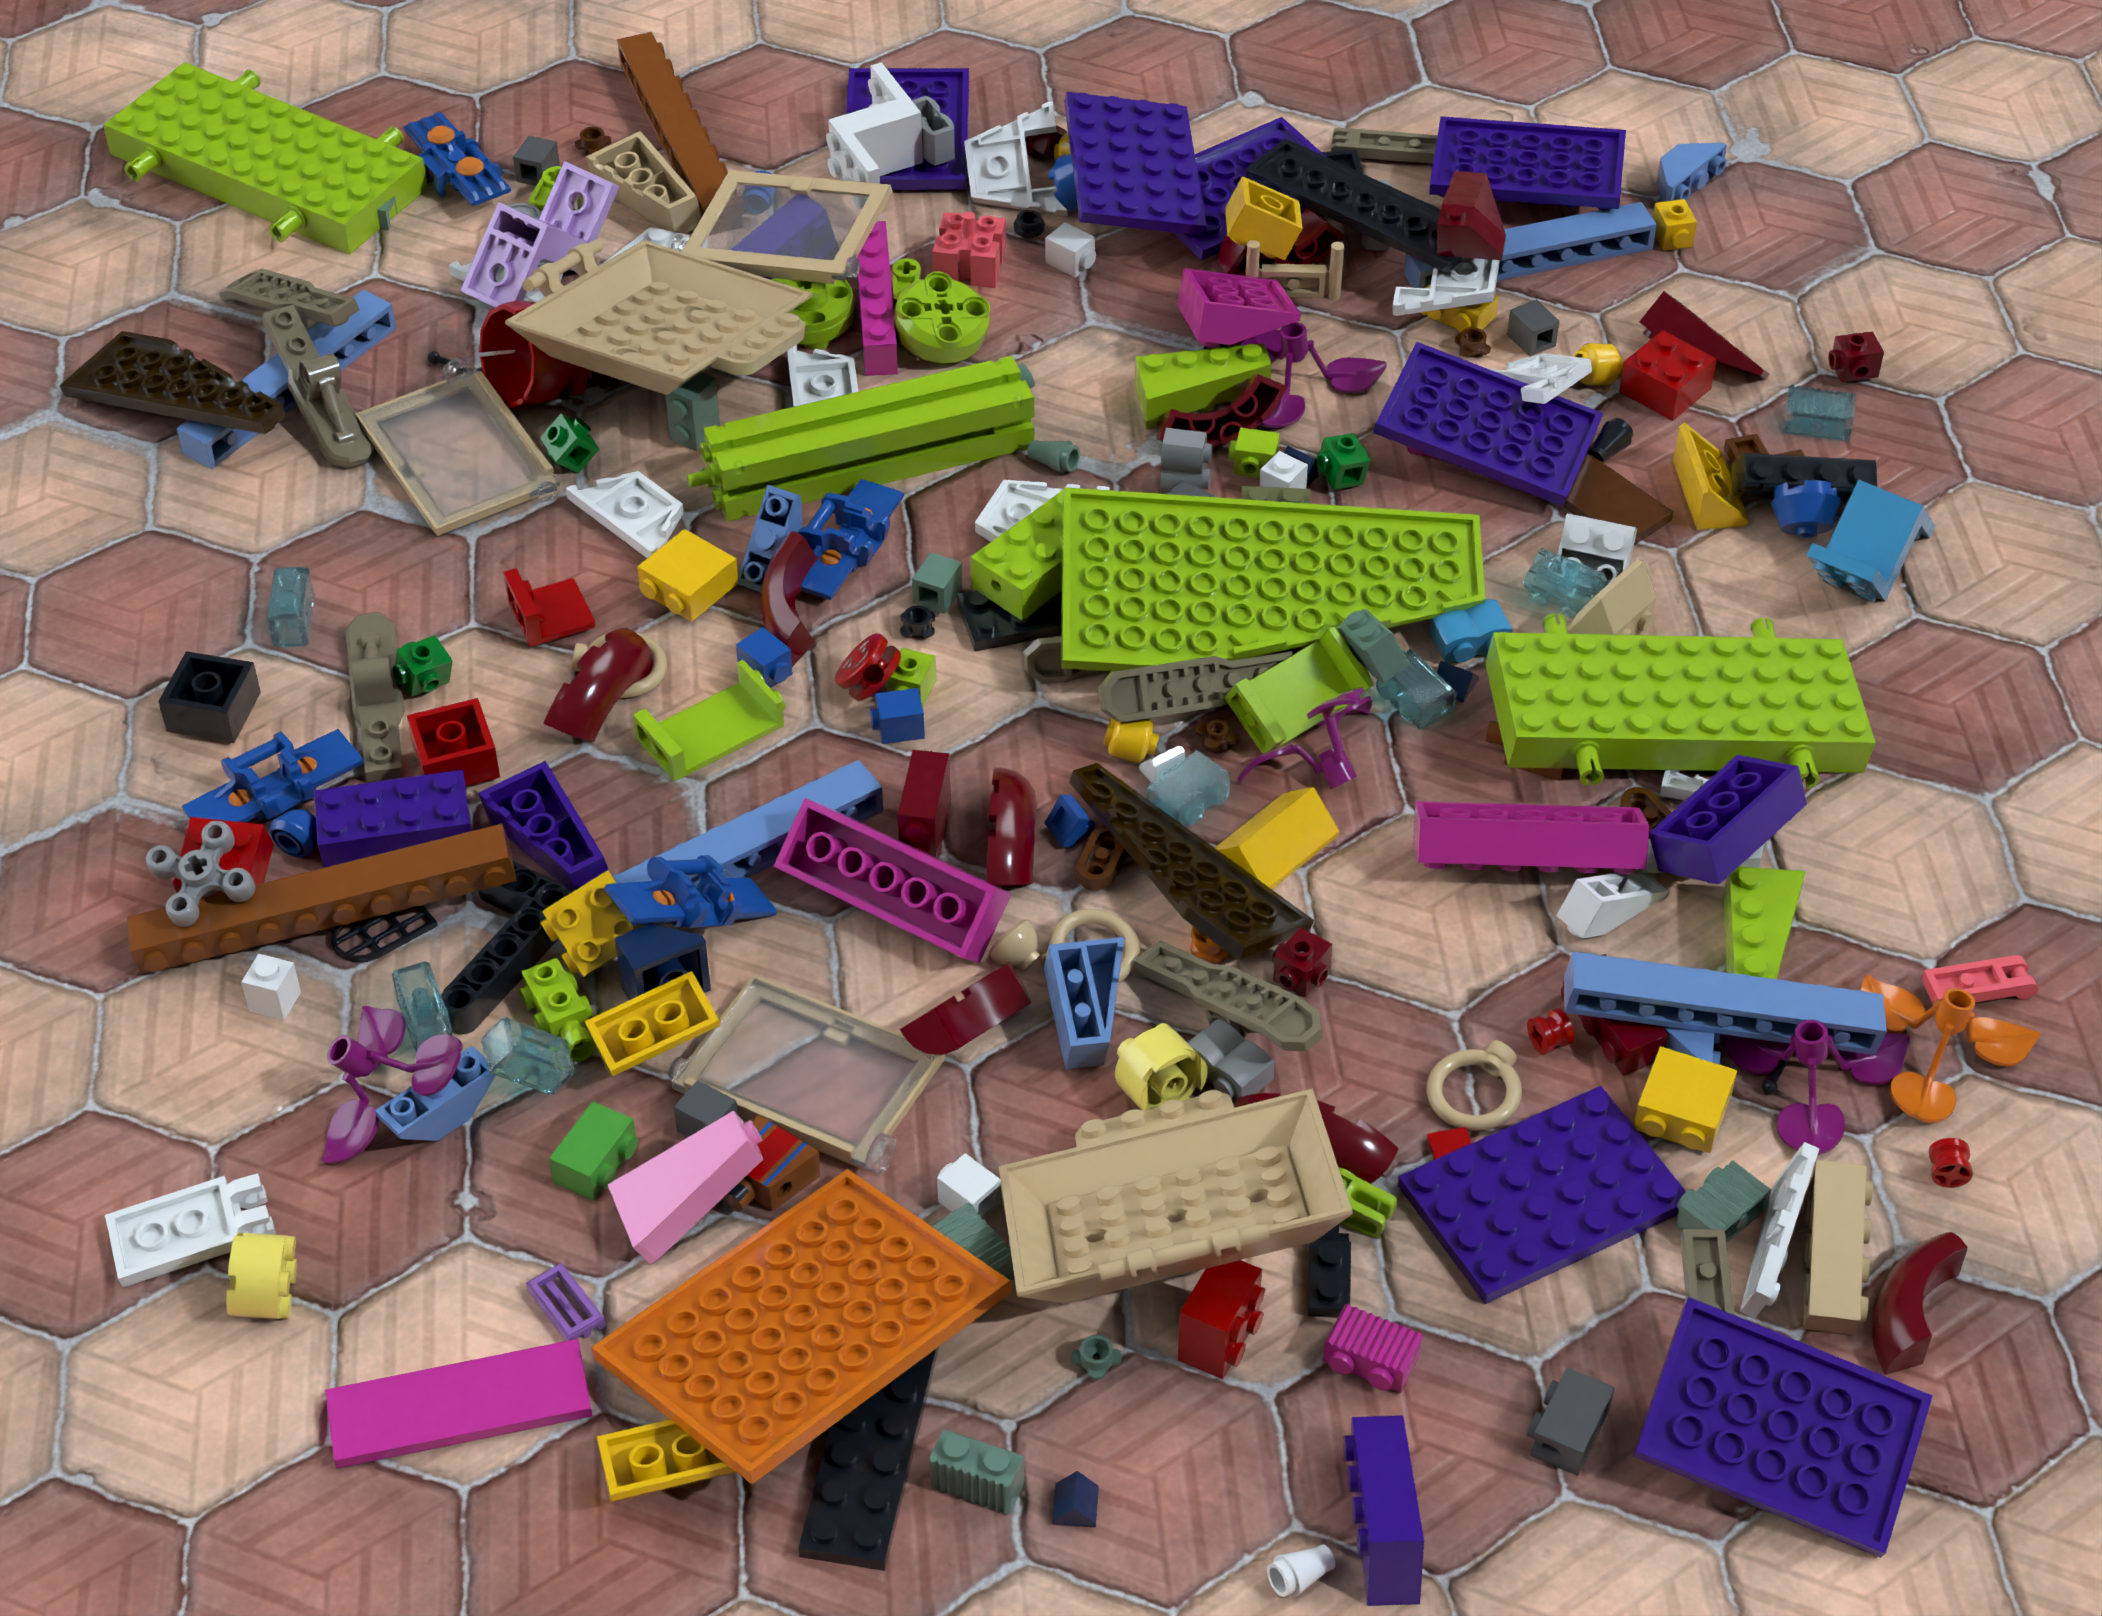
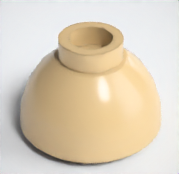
(1017, 946)

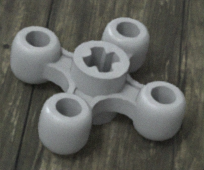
(200, 873)

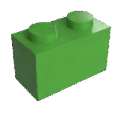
(593, 1151)

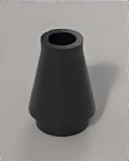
(1611, 439)

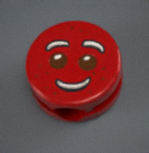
(868, 667)

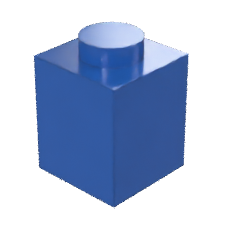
(767, 655)
(898, 716)

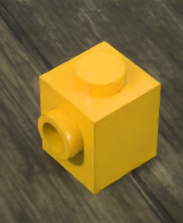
(1674, 224)

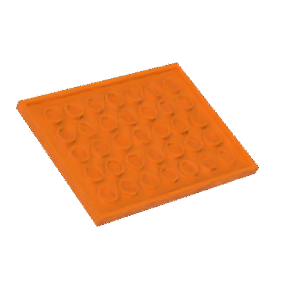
(800, 1324)

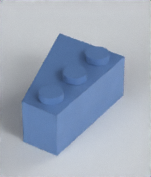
(1083, 997)

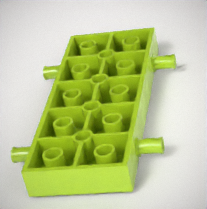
(266, 156)
(1676, 701)

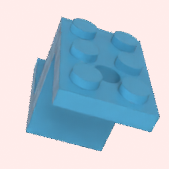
(1871, 541)

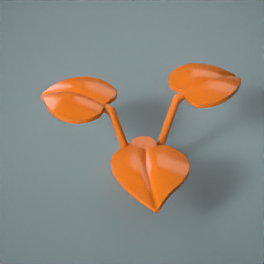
(1993, 1041)

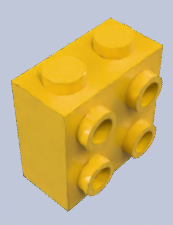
(687, 575)
(587, 925)
(1685, 1099)

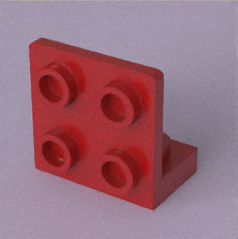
(548, 610)

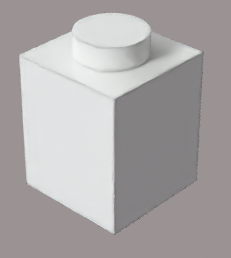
(1070, 249)
(1284, 472)
(271, 987)
(970, 1183)

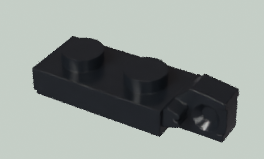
(1329, 1274)

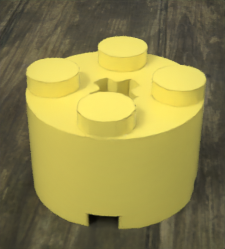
(1159, 1067)
(261, 1275)

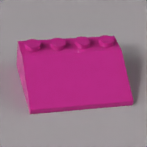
(1232, 306)

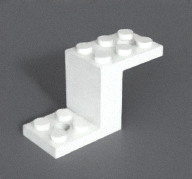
(877, 137)

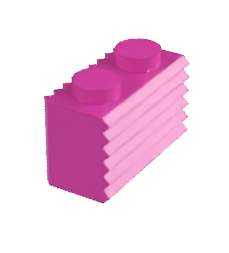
(1372, 1348)

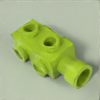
(558, 1006)

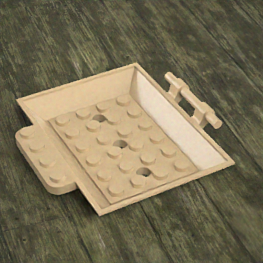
(658, 315)
(1171, 1194)

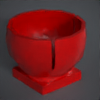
(528, 374)

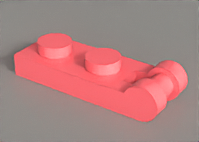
(1982, 979)

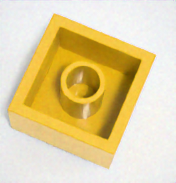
(1263, 216)

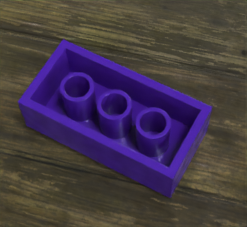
(389, 815)
(1727, 819)

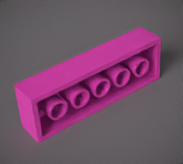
(1530, 836)
(892, 880)

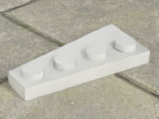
(1777, 1230)

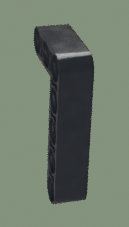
(512, 949)

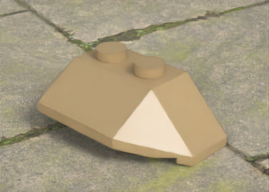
(1620, 607)

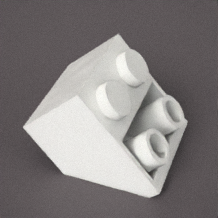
(1598, 544)

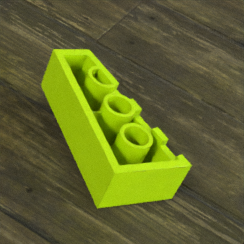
(1759, 918)

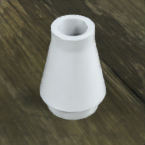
(1298, 1570)

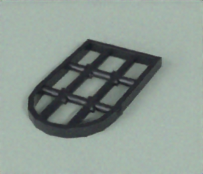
(369, 941)

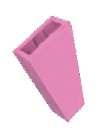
(684, 1183)

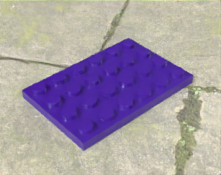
(951, 92)
(1533, 161)
(1134, 164)
(1221, 171)
(1484, 425)
(1542, 1194)
(1784, 1427)

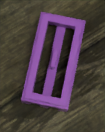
(580, 1327)

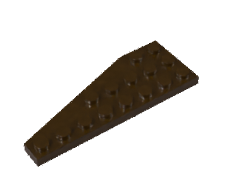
(168, 381)
(1189, 872)

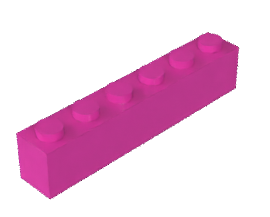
(877, 304)

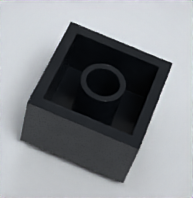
(209, 697)

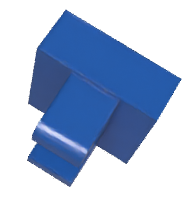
(1068, 821)

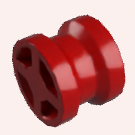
(1550, 1031)
(1950, 1162)

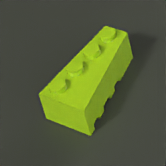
(1195, 378)

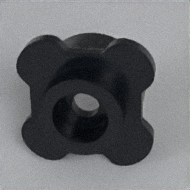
(917, 622)

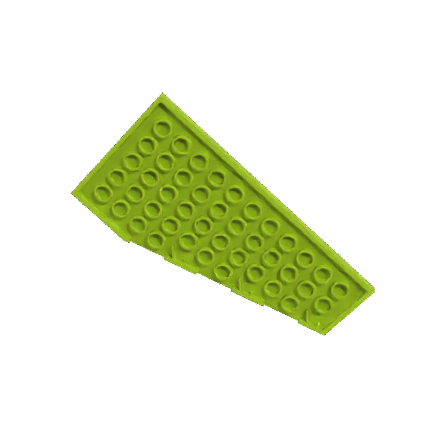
(1247, 577)

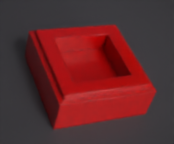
(1447, 1141)

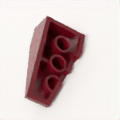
(1470, 219)
(1678, 320)

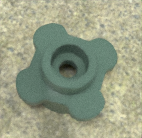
(1096, 1346)

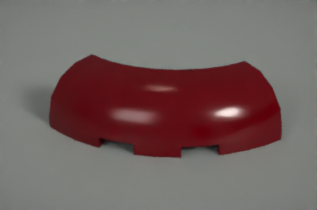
(1310, 247)
(1246, 411)
(779, 590)
(601, 681)
(1012, 843)
(957, 1023)
(1355, 1146)
(1898, 1315)

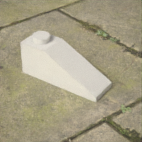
(1607, 901)

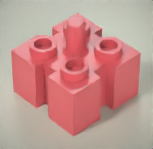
(970, 248)

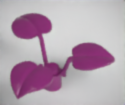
(1346, 374)
(1334, 761)
(379, 1035)
(1812, 1123)

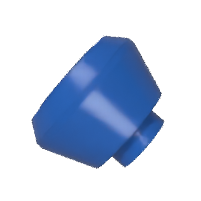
(295, 833)

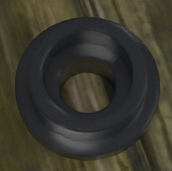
(1029, 224)

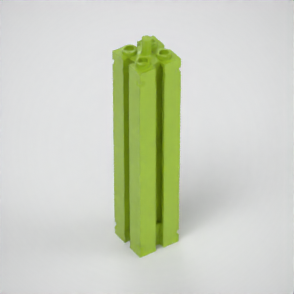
(868, 436)

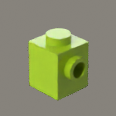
(1253, 451)
(914, 671)

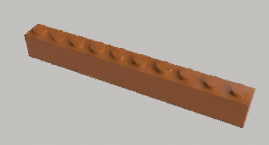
(672, 116)
(326, 899)

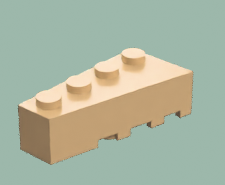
(647, 183)
(1835, 1248)

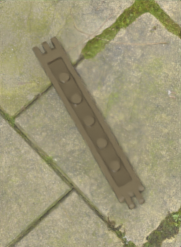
(1386, 145)

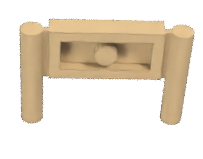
(1300, 279)

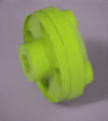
(825, 313)
(941, 319)

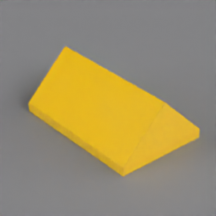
(1706, 482)
(1281, 836)
(652, 1023)
(655, 1460)

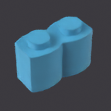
(1468, 632)

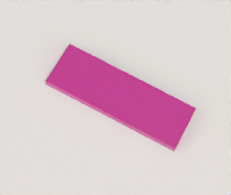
(457, 1403)

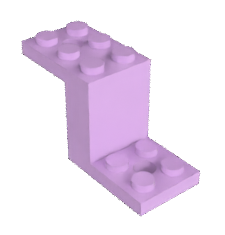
(522, 240)

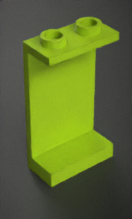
(1278, 700)
(712, 726)

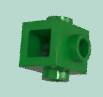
(569, 443)
(1343, 461)
(422, 666)

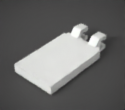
(185, 1227)

